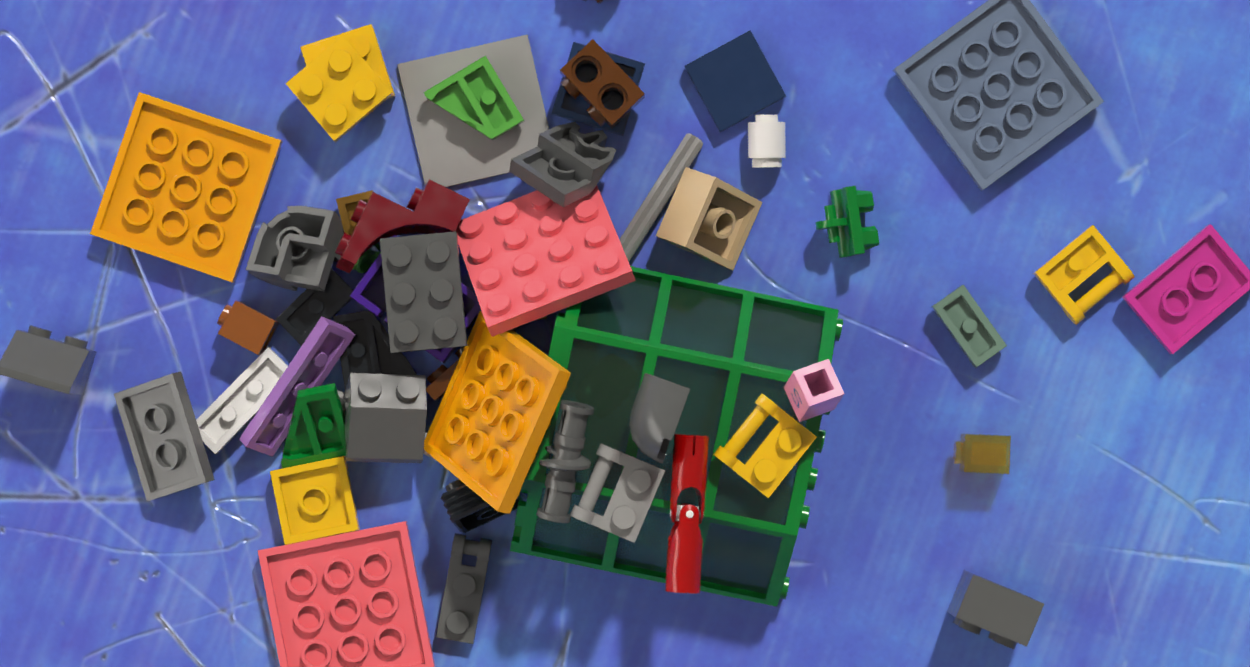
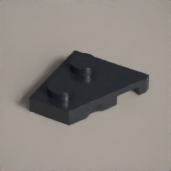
(370, 348)

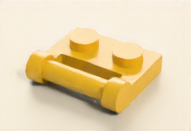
(1075, 265)
(774, 455)

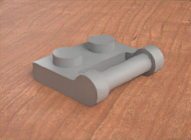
(630, 498)

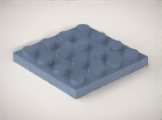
(998, 87)

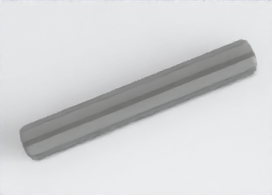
(659, 194)

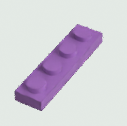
(305, 371)

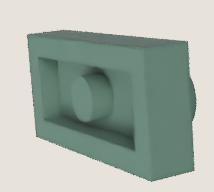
(969, 326)

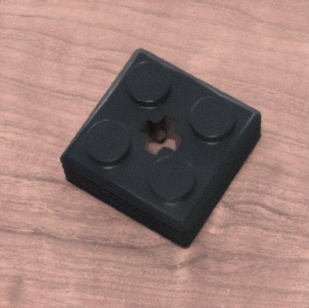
(468, 509)

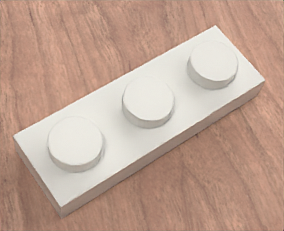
(240, 401)

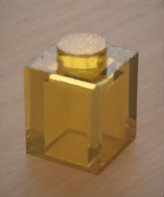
(983, 453)

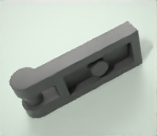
(463, 590)

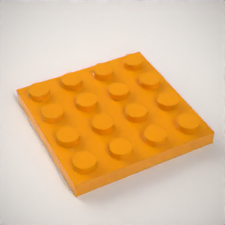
(186, 187)
(495, 413)

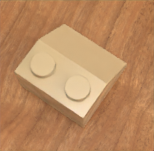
(709, 218)

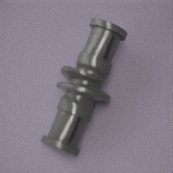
(565, 461)

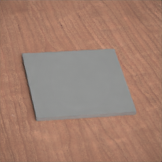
(448, 147)

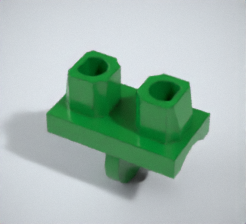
(845, 224)

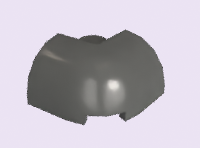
(297, 248)
(656, 415)

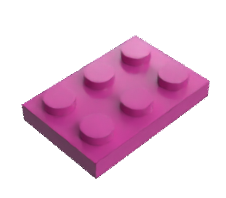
(1189, 289)

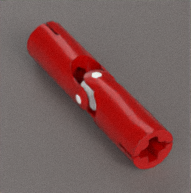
(685, 539)

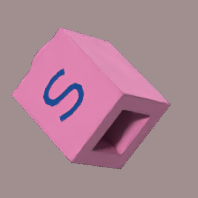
(813, 390)

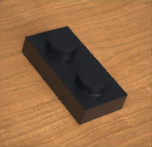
(312, 305)

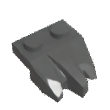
(564, 163)

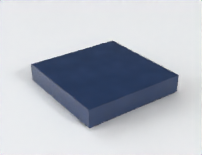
(735, 81)
(575, 109)

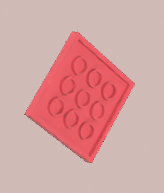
(540, 257)
(347, 600)

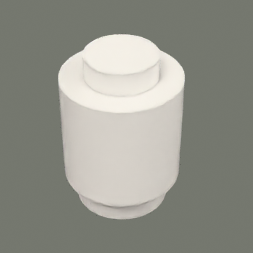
(766, 141)

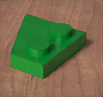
(315, 427)

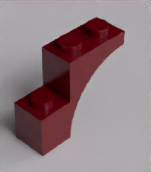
(433, 211)

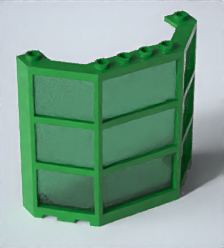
(727, 352)

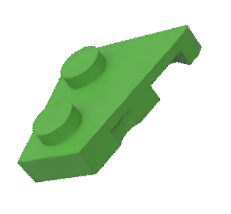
(477, 99)

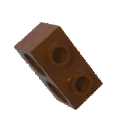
(609, 78)

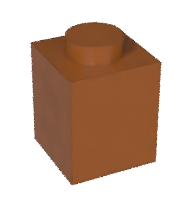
(247, 327)

